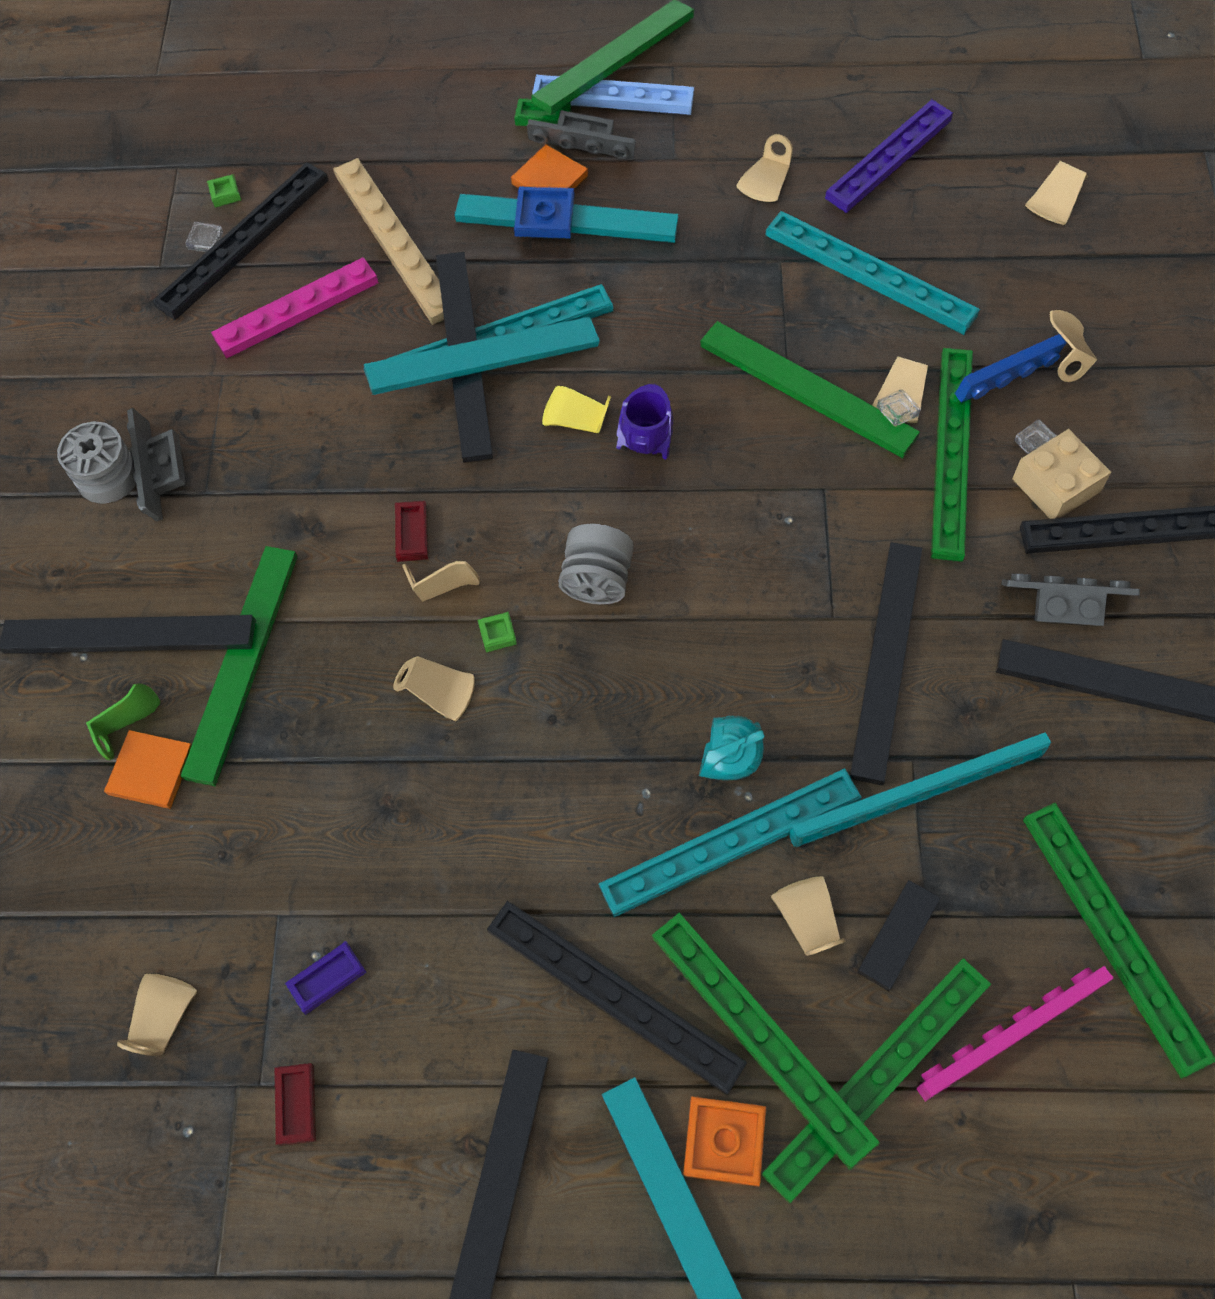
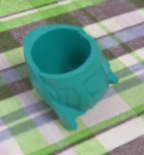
(733, 749)

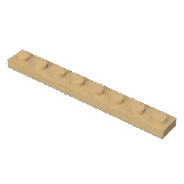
(392, 237)

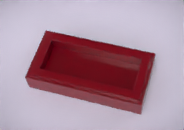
(411, 531)
(295, 1104)

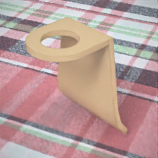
(768, 174)
(1058, 193)
(1072, 331)
(907, 376)
(443, 580)
(437, 685)
(809, 914)
(157, 1013)

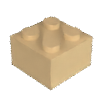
(1061, 475)

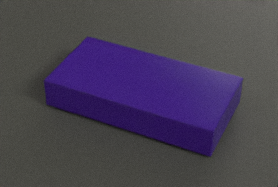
(325, 978)

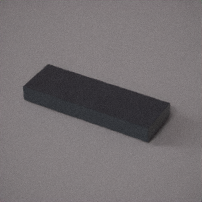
(898, 935)

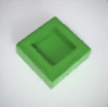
(224, 190)
(497, 632)

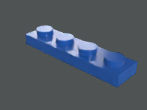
(1004, 371)

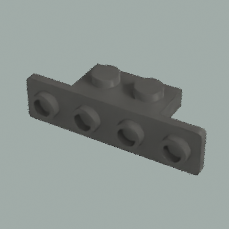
(582, 133)
(156, 463)
(1070, 602)

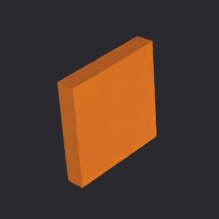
(550, 170)
(148, 769)
(725, 1141)

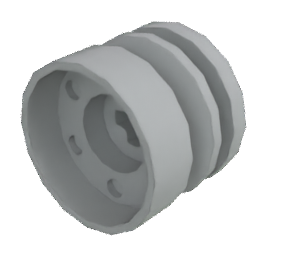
(97, 462)
(596, 564)

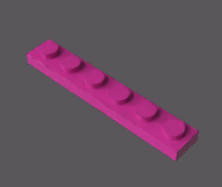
(294, 307)
(998, 1039)

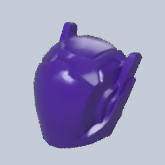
(646, 421)

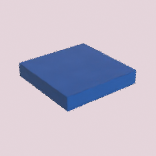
(544, 212)

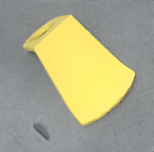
(574, 410)

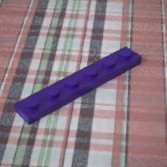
(888, 156)

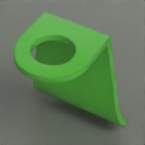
(133, 707)

